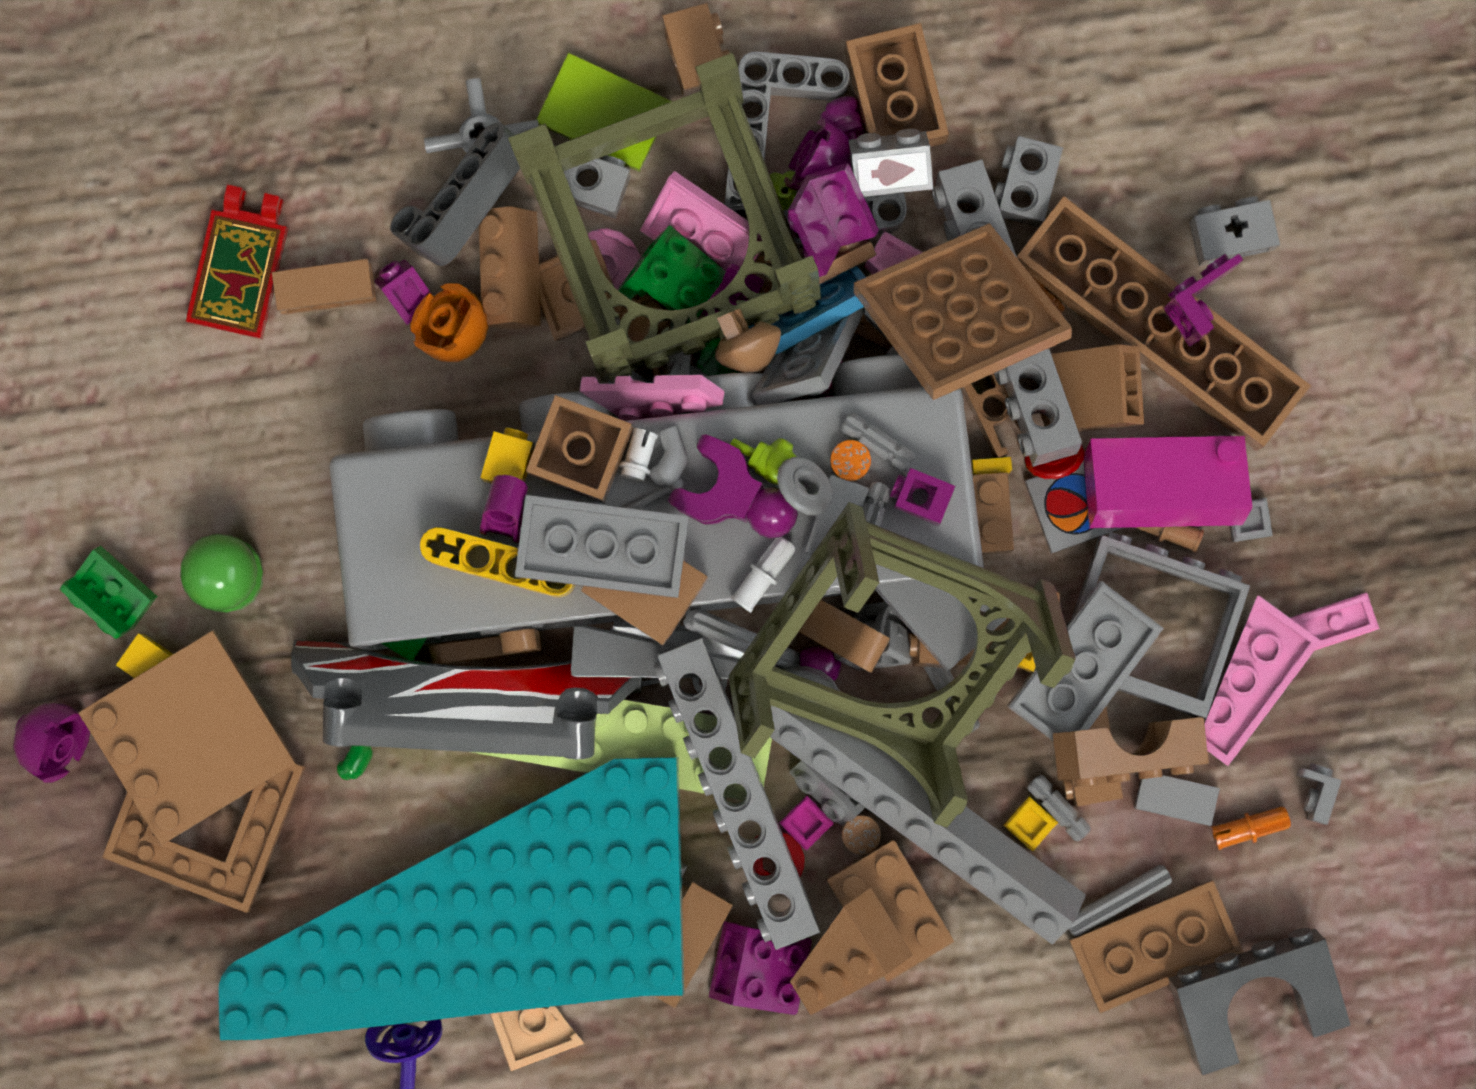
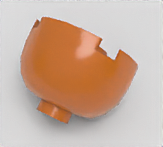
(450, 324)

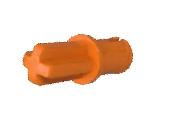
(1251, 827)

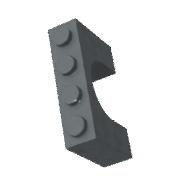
(1206, 993)

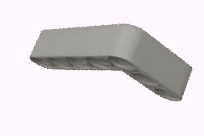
(774, 84)

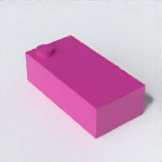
(1167, 482)

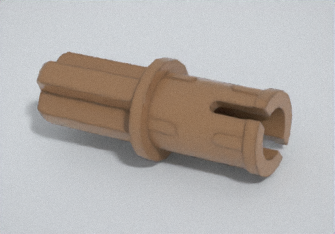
(1184, 536)

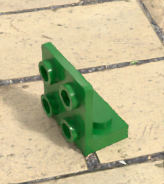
(673, 273)

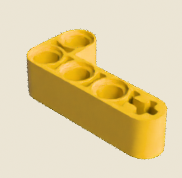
(496, 567)

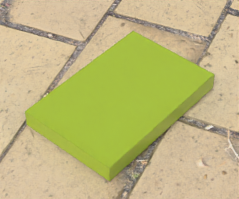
(593, 98)

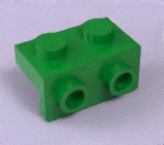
(108, 593)

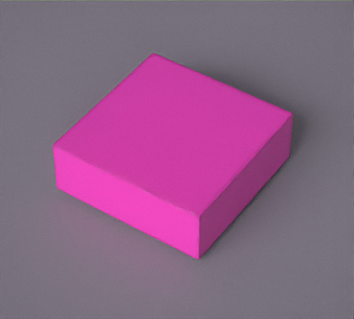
(806, 823)

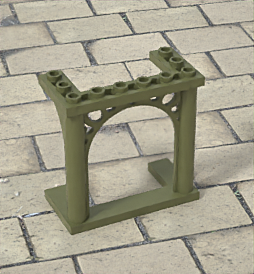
(792, 278)
(923, 748)

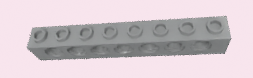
(1061, 438)
(799, 919)

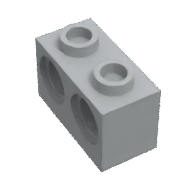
(1036, 183)

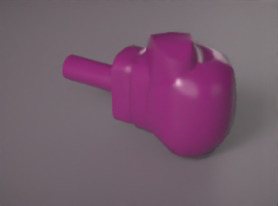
(845, 115)
(821, 659)

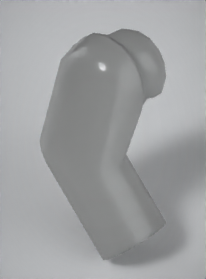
(673, 460)

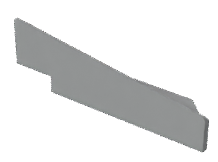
(633, 653)

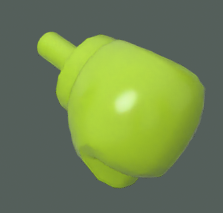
(766, 458)

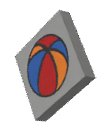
(1063, 510)

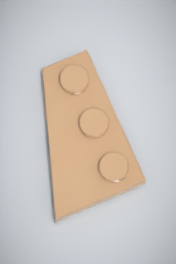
(533, 1035)

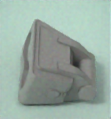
(886, 621)

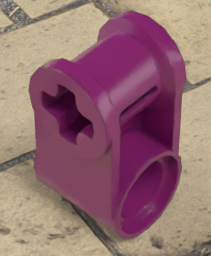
(504, 507)

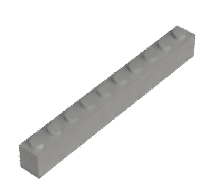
(966, 846)

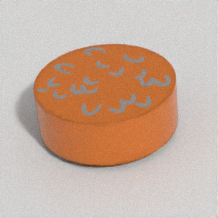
(850, 460)

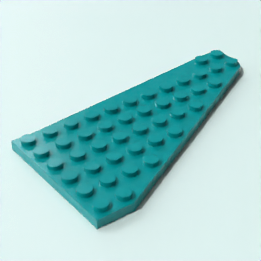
(523, 915)

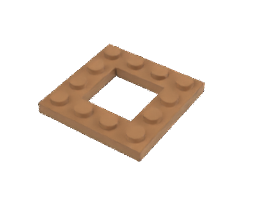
(228, 881)

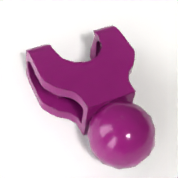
(735, 495)

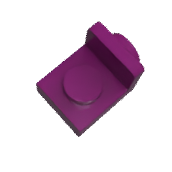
(402, 288)

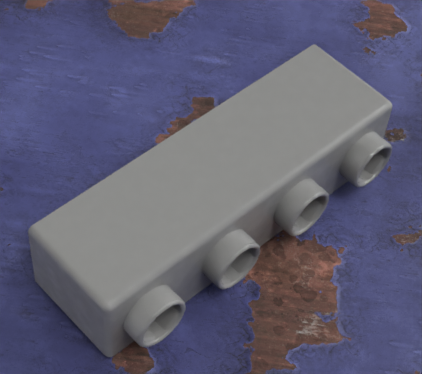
(426, 478)

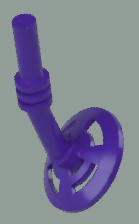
(405, 1045)

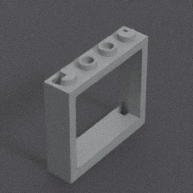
(1189, 570)

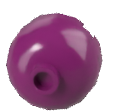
(818, 152)
(49, 739)

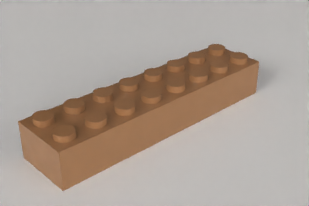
(1126, 300)

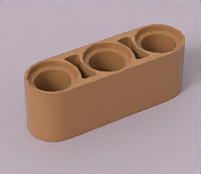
(845, 636)

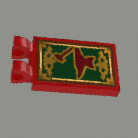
(237, 266)

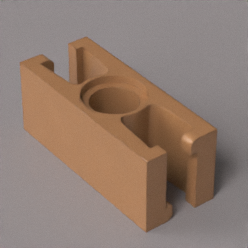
(324, 287)
(987, 423)

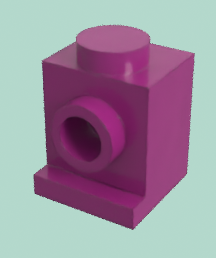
(937, 491)

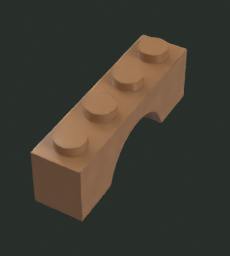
(1094, 753)

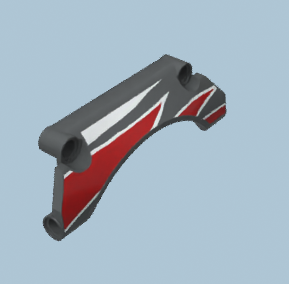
(452, 707)

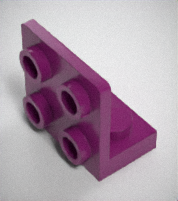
(830, 214)
(1192, 316)
(754, 972)

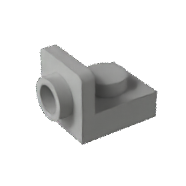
(1322, 799)

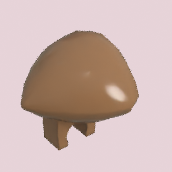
(746, 348)

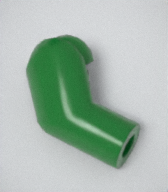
(355, 762)

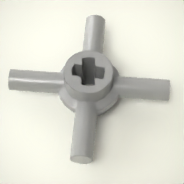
(471, 125)

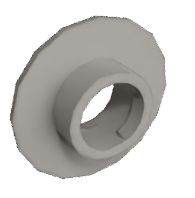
(812, 478)

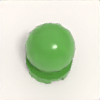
(221, 573)

